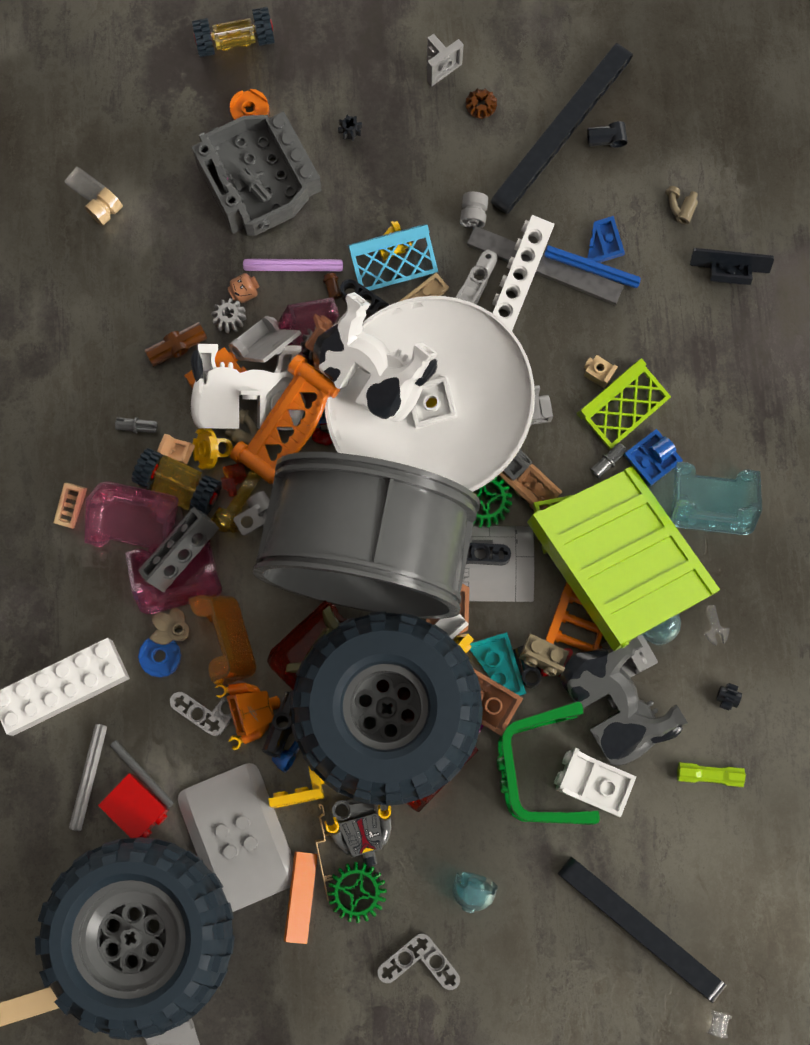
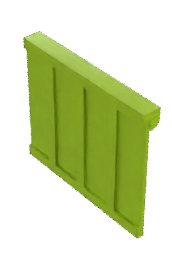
(622, 557)

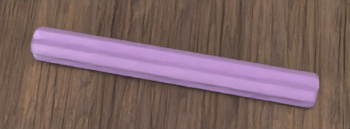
(293, 265)

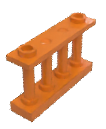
(563, 615)

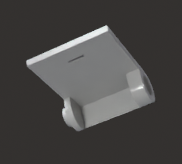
(262, 341)

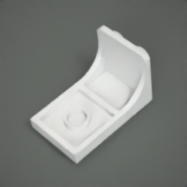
(594, 782)

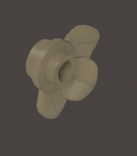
(166, 626)

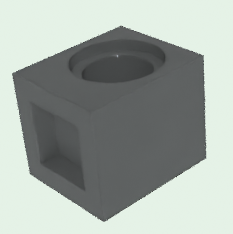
(518, 465)

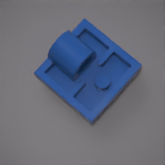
(653, 457)

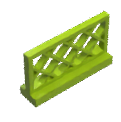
(613, 390)

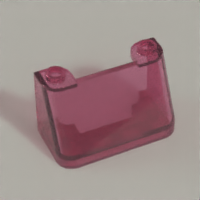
(129, 516)
(197, 579)

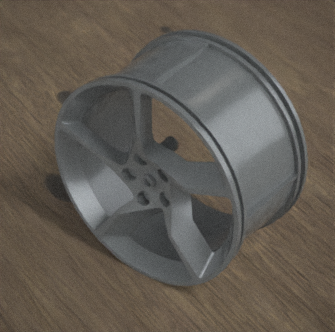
(367, 534)

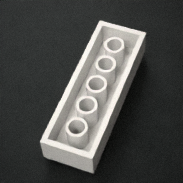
(61, 686)

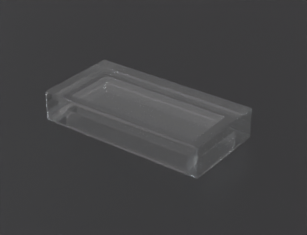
(84, 184)

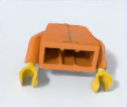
(250, 711)

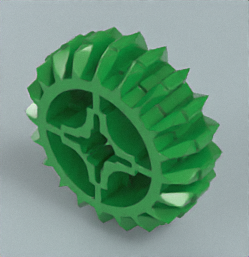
(493, 497)
(352, 909)

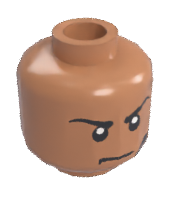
(243, 288)

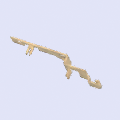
(319, 841)

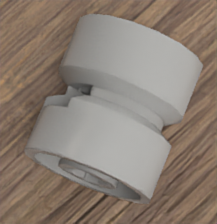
(474, 208)

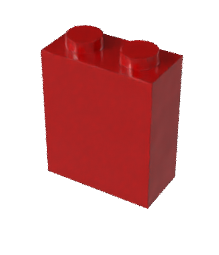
(134, 807)

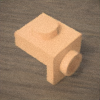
(176, 449)

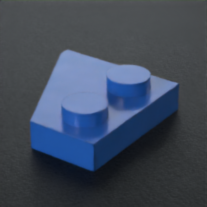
(605, 241)

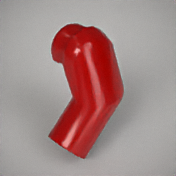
(321, 437)

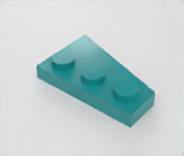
(499, 662)

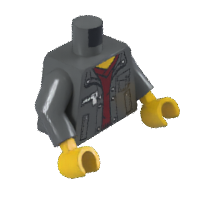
(362, 835)

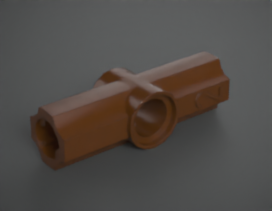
(175, 344)

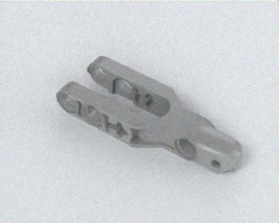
(473, 288)

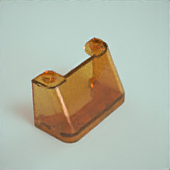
(237, 653)

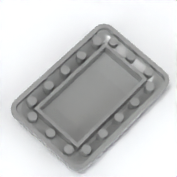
(238, 835)

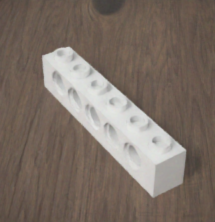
(541, 231)

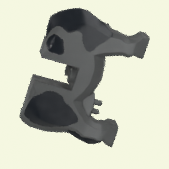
(635, 726)

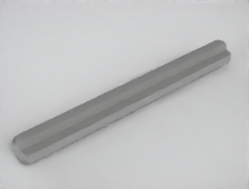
(88, 777)

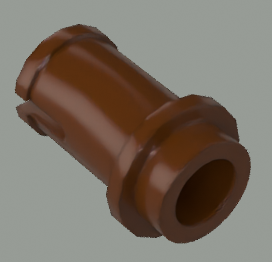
(332, 285)

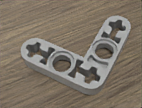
(216, 714)
(424, 955)

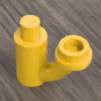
(400, 248)

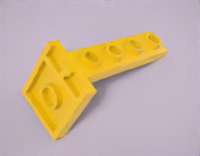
(301, 794)

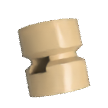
(105, 205)

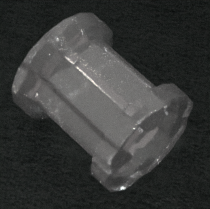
(719, 1024)

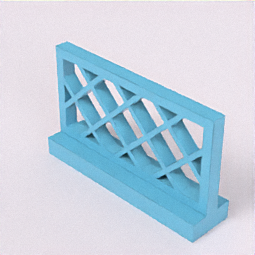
(389, 240)

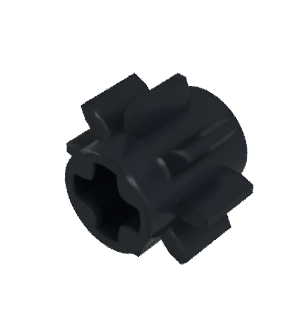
(350, 127)
(729, 696)

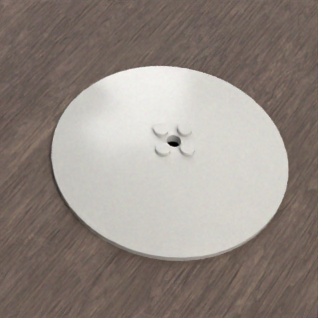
(479, 387)

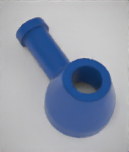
(287, 758)

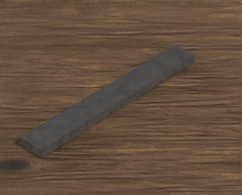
(562, 273)

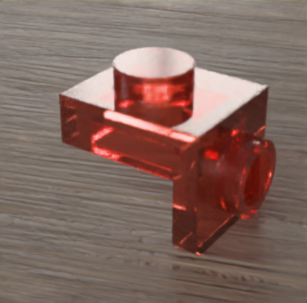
(233, 475)

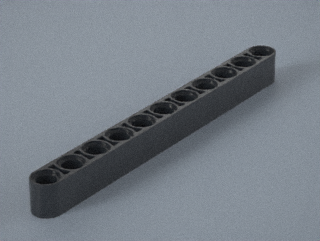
(561, 128)

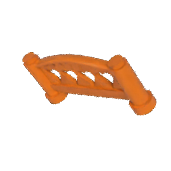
(305, 380)

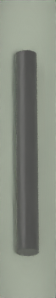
(140, 772)

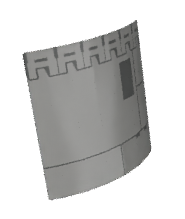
(507, 582)

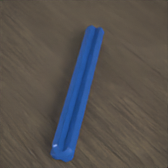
(592, 266)

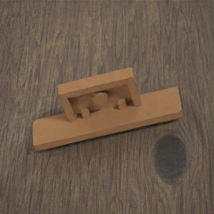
(532, 486)

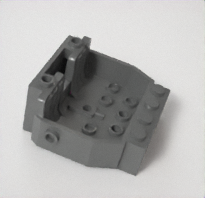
(250, 145)

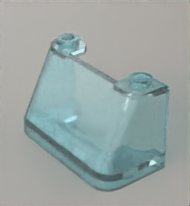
(716, 502)

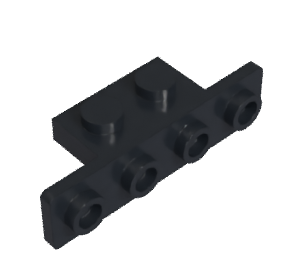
(731, 266)

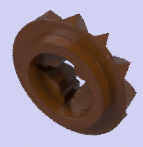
(481, 111)

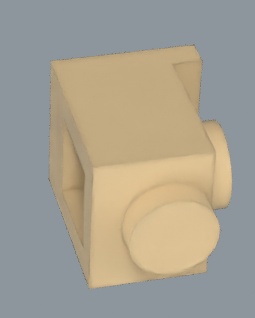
(599, 377)

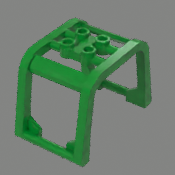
(505, 764)

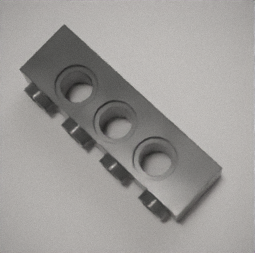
(178, 549)

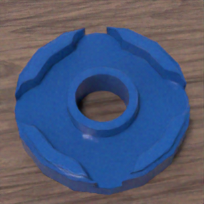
(163, 668)

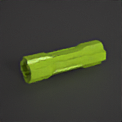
(727, 776)

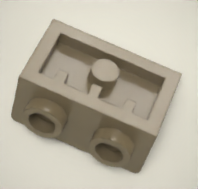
(543, 655)

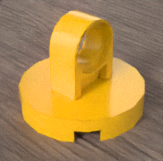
(207, 448)

